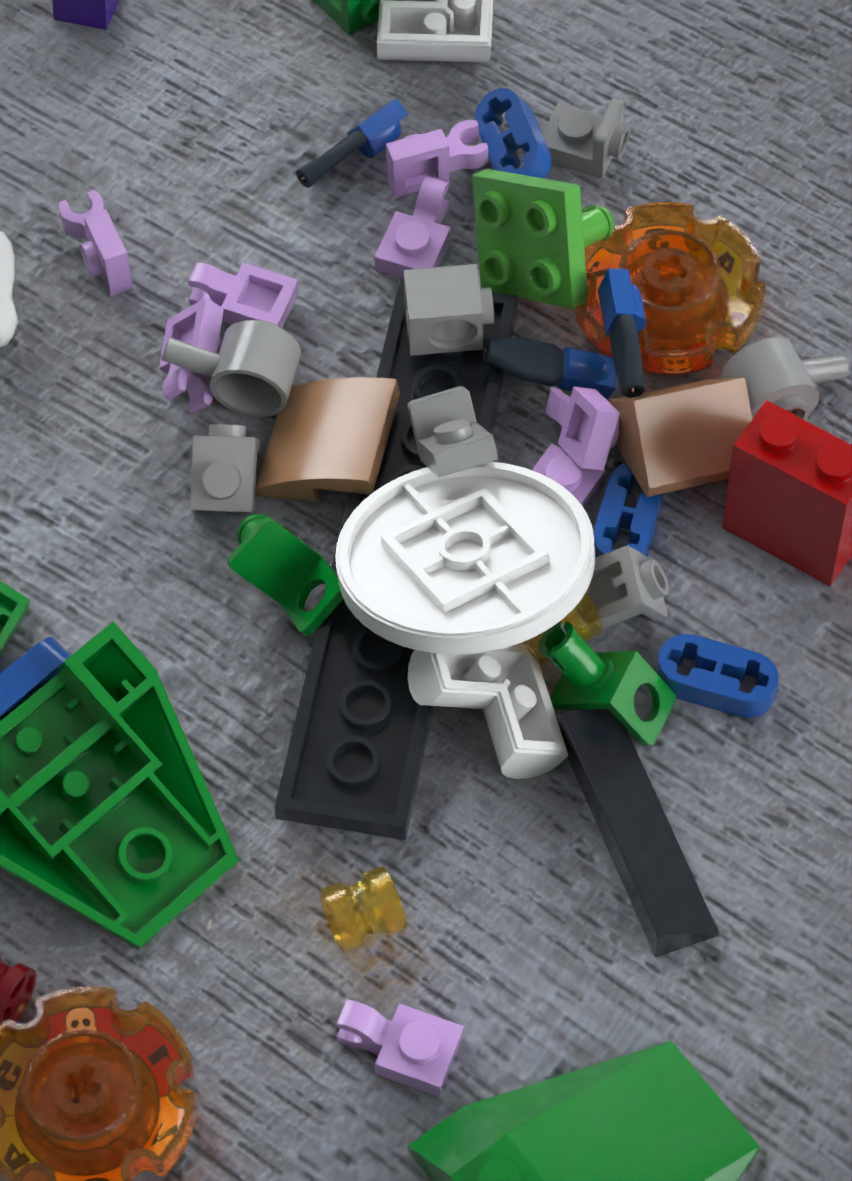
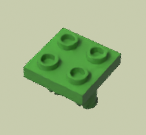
(535, 236)

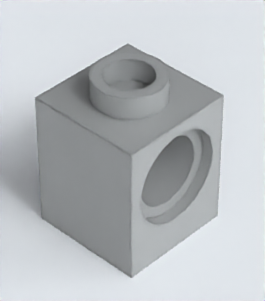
(446, 309)

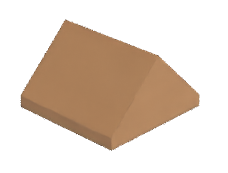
(682, 433)

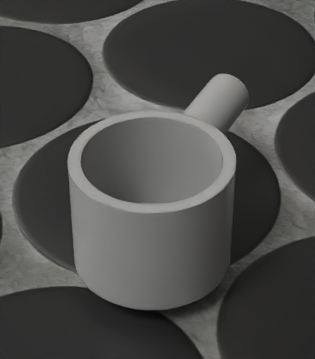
(251, 370)
(780, 376)

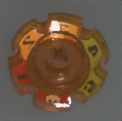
(693, 285)
(84, 1046)

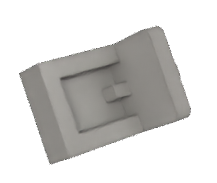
(224, 470)

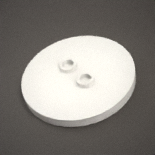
(465, 558)

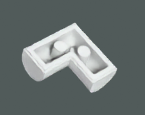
(435, 30)
(509, 692)

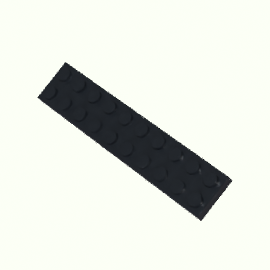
(356, 723)

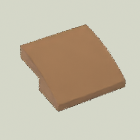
(329, 438)

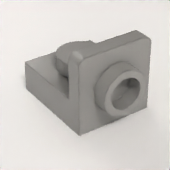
(586, 139)
(449, 433)
(627, 586)

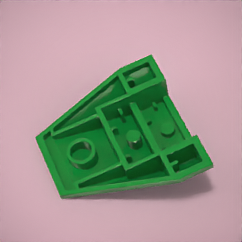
(108, 795)
(606, 1122)

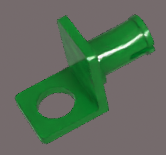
(285, 570)
(605, 681)

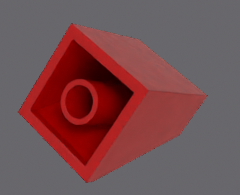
(792, 492)

